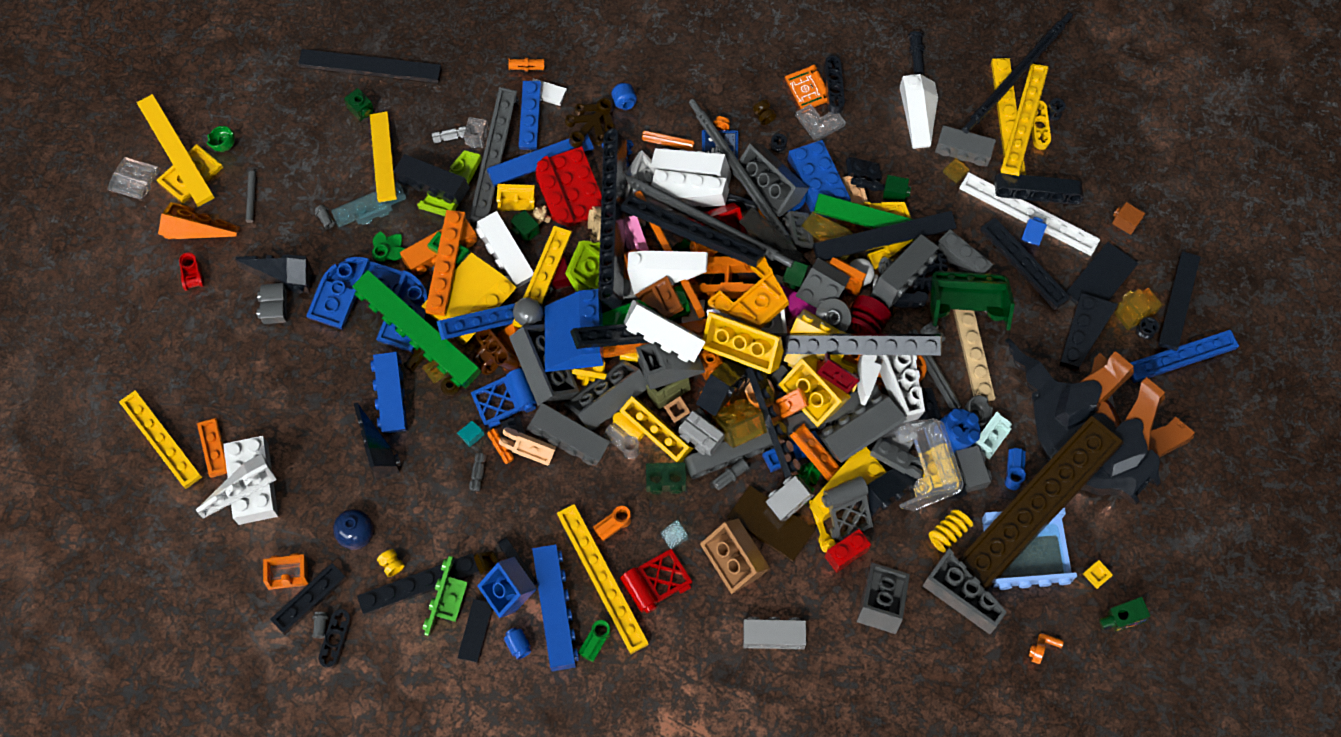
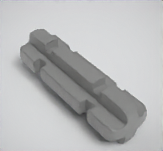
(449, 134)

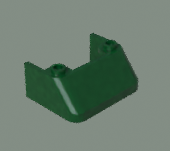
(973, 293)

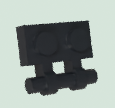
(864, 174)

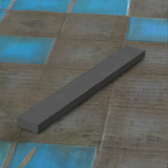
(493, 153)

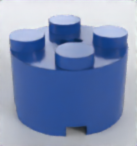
(961, 428)

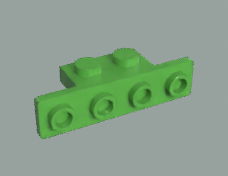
(448, 598)

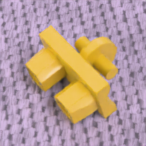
(589, 374)

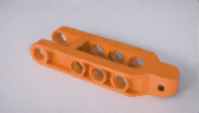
(731, 289)

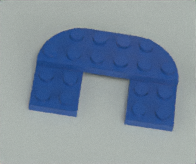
(336, 296)

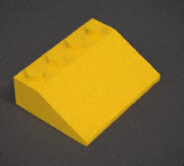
(475, 289)

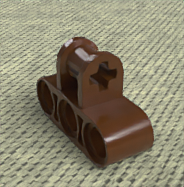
(494, 353)

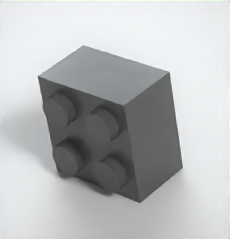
(822, 283)

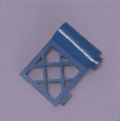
(519, 393)

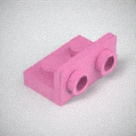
(635, 233)

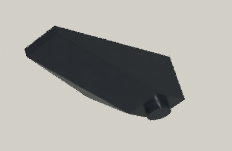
(379, 453)

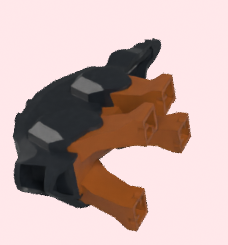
(1065, 407)

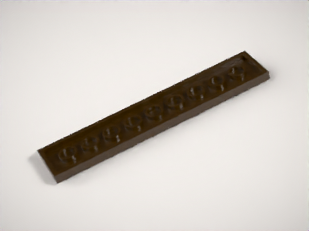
(1040, 501)

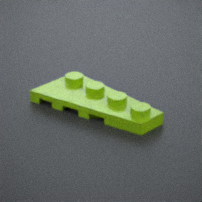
(463, 166)

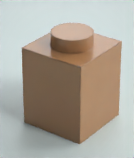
(677, 409)

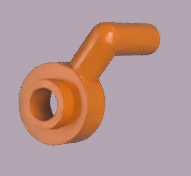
(1037, 651)

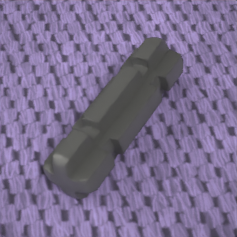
(477, 472)

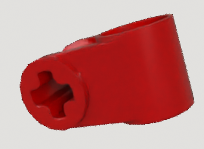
(190, 275)

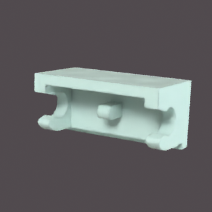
(993, 435)

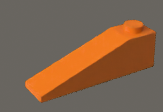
(183, 223)

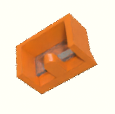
(285, 571)

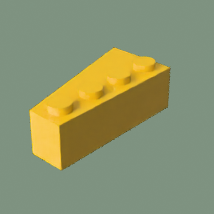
(857, 465)

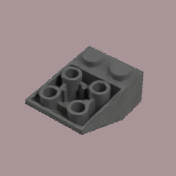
(663, 367)

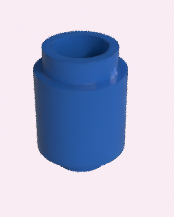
(517, 643)

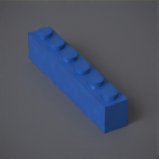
(553, 607)

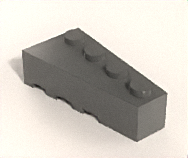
(904, 271)
(567, 435)
(964, 593)

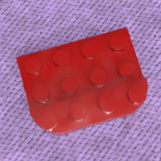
(568, 186)

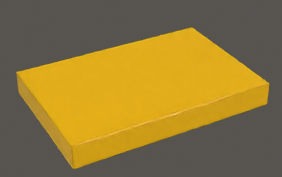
(206, 166)

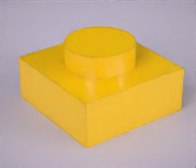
(1097, 574)

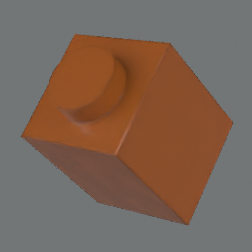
(1127, 218)

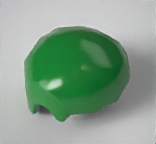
(221, 139)

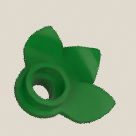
(390, 246)

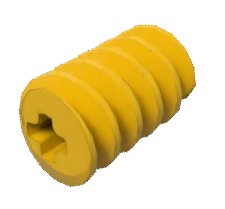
(948, 529)

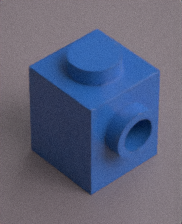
(1034, 231)

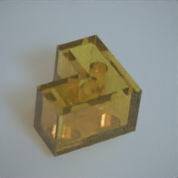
(1137, 306)

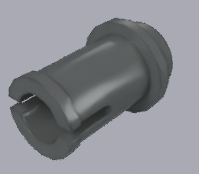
(323, 214)
(319, 624)

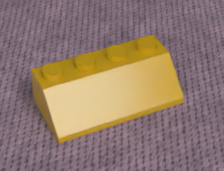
(742, 343)

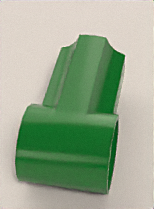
(594, 642)

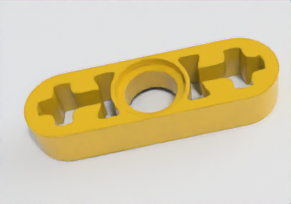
(1036, 132)

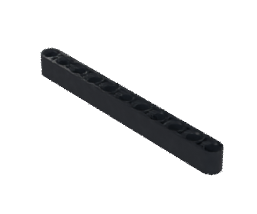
(612, 219)

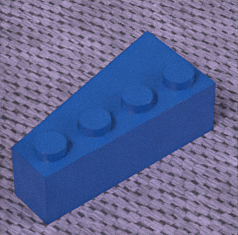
(389, 392)

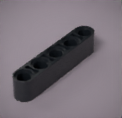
(1038, 188)

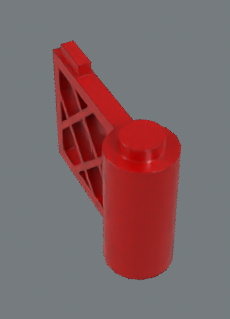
(642, 589)

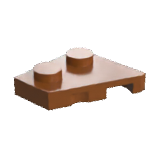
(662, 298)

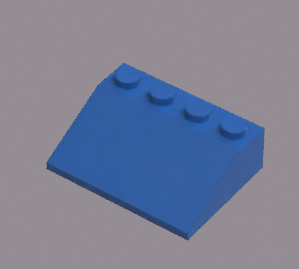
(563, 315)

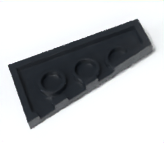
(1087, 324)

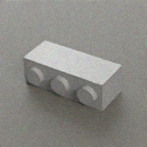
(774, 633)

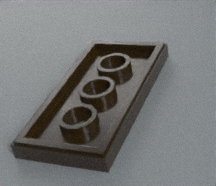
(759, 520)

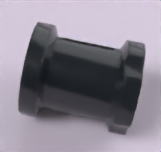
(1056, 109)

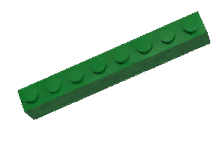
(413, 326)

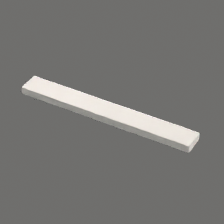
(1024, 210)

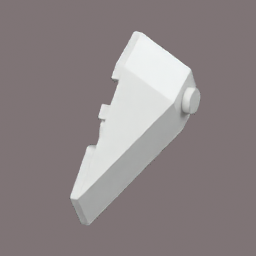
(651, 266)

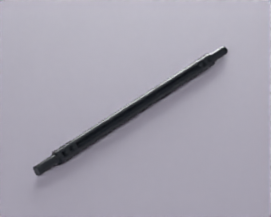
(1013, 77)

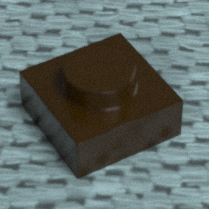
(485, 562)

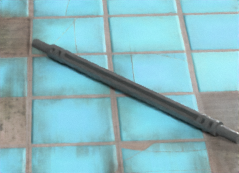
(739, 170)
(705, 219)

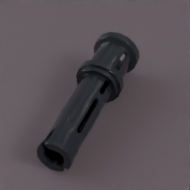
(916, 50)

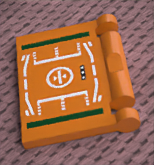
(807, 87)

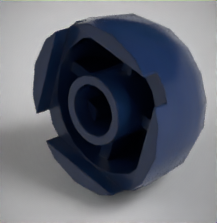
(353, 529)

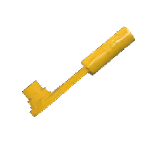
(824, 539)

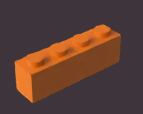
(420, 258)

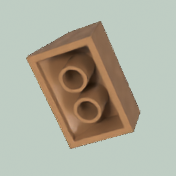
(734, 555)

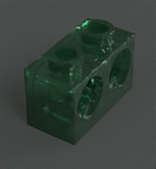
(665, 472)

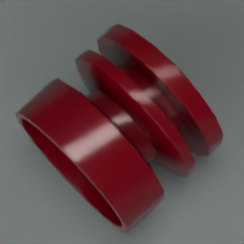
(868, 316)

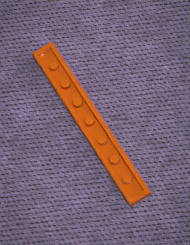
(684, 283)

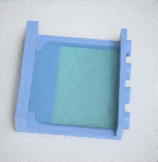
(1041, 562)

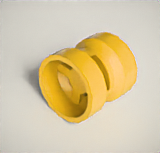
(390, 562)

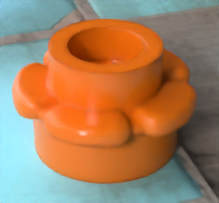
(721, 123)

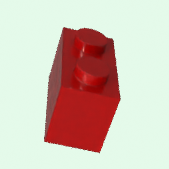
(847, 550)

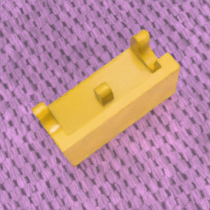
(516, 197)

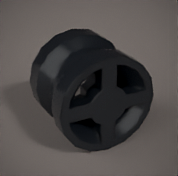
(1147, 323)

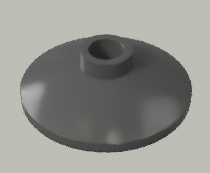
(833, 306)

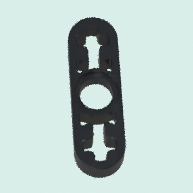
(510, 552)
(330, 631)

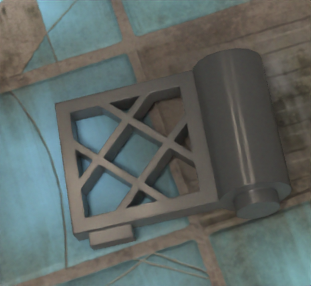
(845, 497)

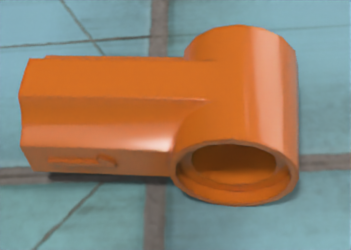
(611, 524)

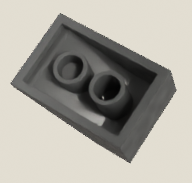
(883, 598)

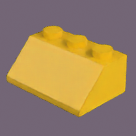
(822, 395)

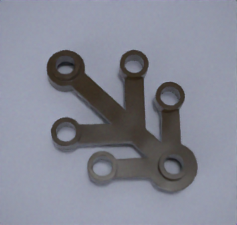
(592, 120)

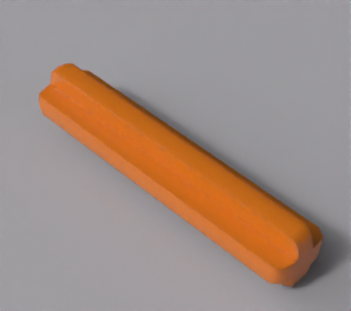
(668, 140)

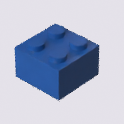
(506, 587)

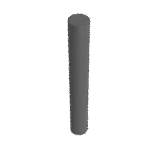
(250, 196)

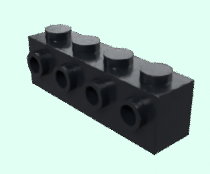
(431, 179)

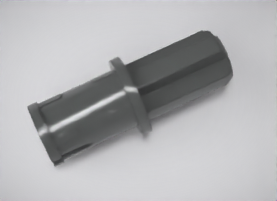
(730, 474)

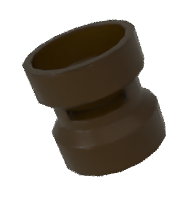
(765, 113)

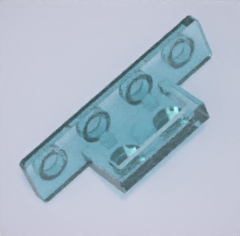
(366, 208)

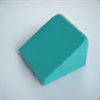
(471, 433)

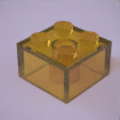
(740, 422)

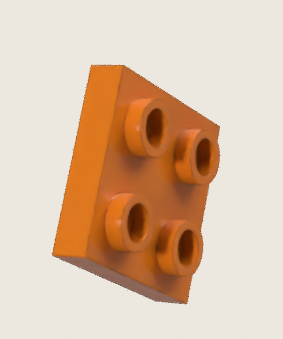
(856, 279)

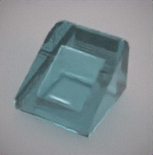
(674, 534)

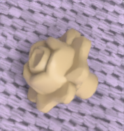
(540, 215)

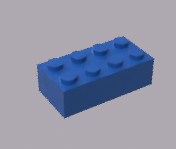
(817, 171)

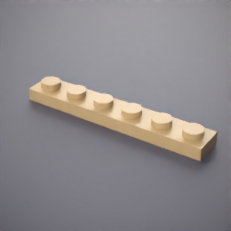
(974, 354)

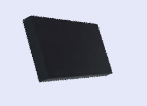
(1103, 274)

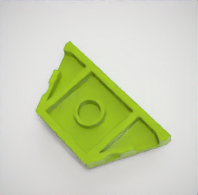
(584, 266)

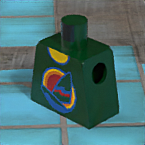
(1133, 612)

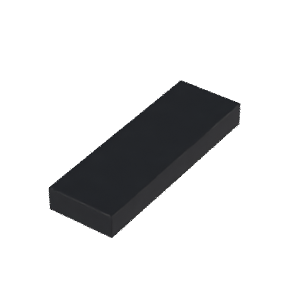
(475, 631)

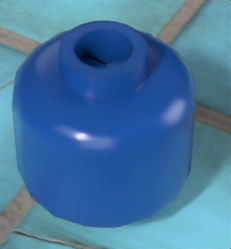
(624, 96)

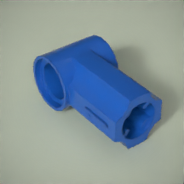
(1015, 468)

